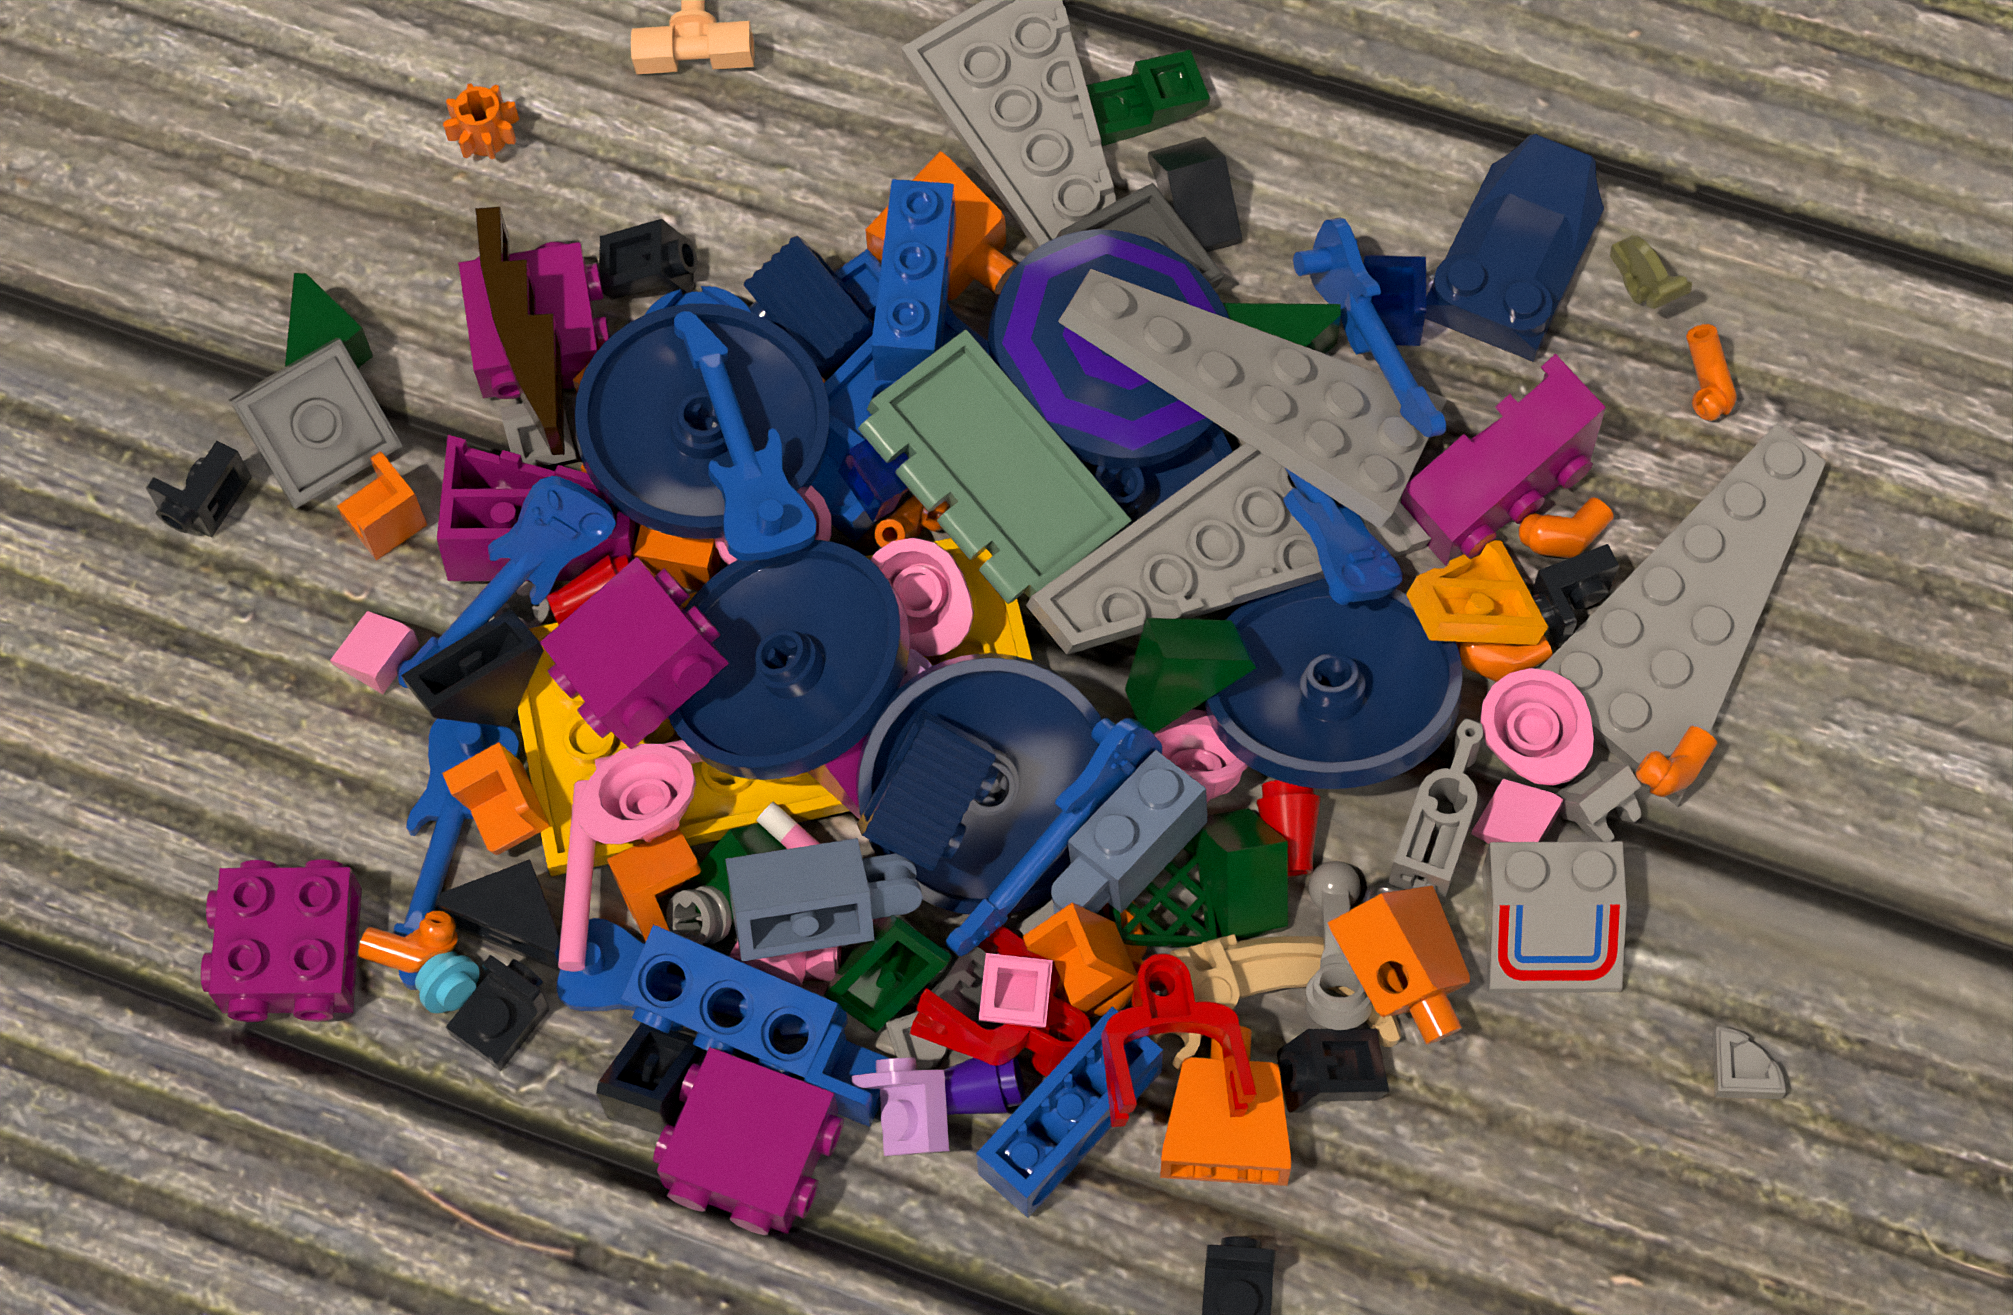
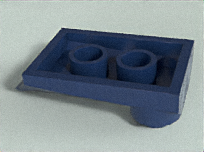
(1518, 247)

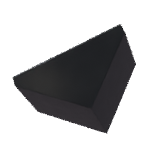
(1199, 189)
(480, 674)
(507, 912)
(647, 1078)

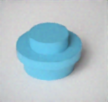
(446, 982)

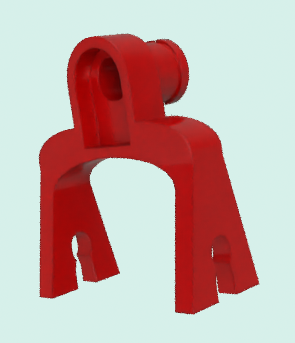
(1169, 1014)
(952, 1029)

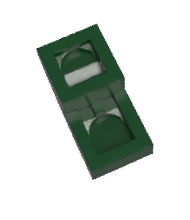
(1149, 98)

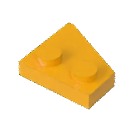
(1477, 601)

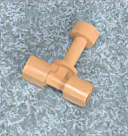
(692, 36)

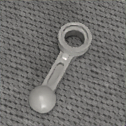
(1335, 890)

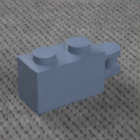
(1131, 837)
(815, 897)

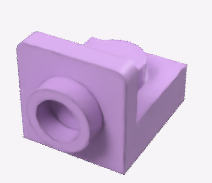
(910, 1106)

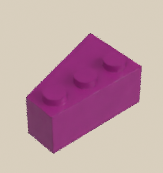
(1508, 465)
(484, 501)

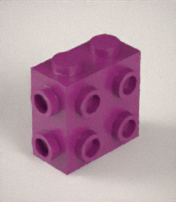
(562, 287)
(633, 653)
(283, 940)
(747, 1142)

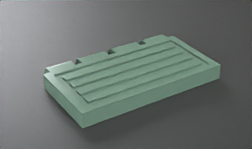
(995, 465)

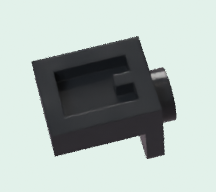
(646, 259)
(209, 492)
(1573, 582)
(500, 1012)
(1332, 1067)
(1238, 1278)

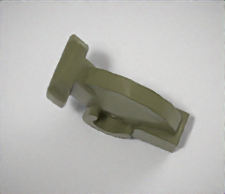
(1645, 274)

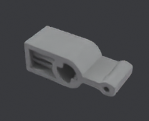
(1442, 829)

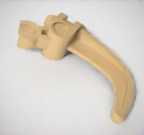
(1234, 969)

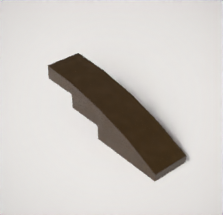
(527, 339)

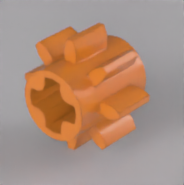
(481, 121)

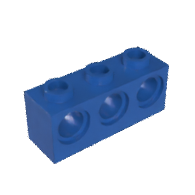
(913, 276)
(709, 976)
(1061, 1120)

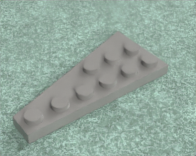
(1020, 109)
(1286, 400)
(1198, 553)
(1681, 621)

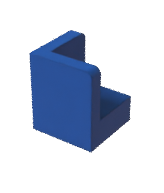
(833, 1071)

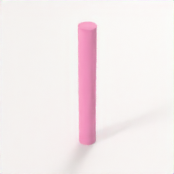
(577, 892)

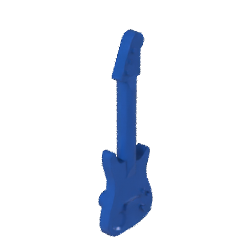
(1343, 279)
(761, 508)
(552, 529)
(1349, 555)
(448, 746)
(1118, 756)
(609, 965)

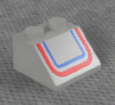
(1554, 916)

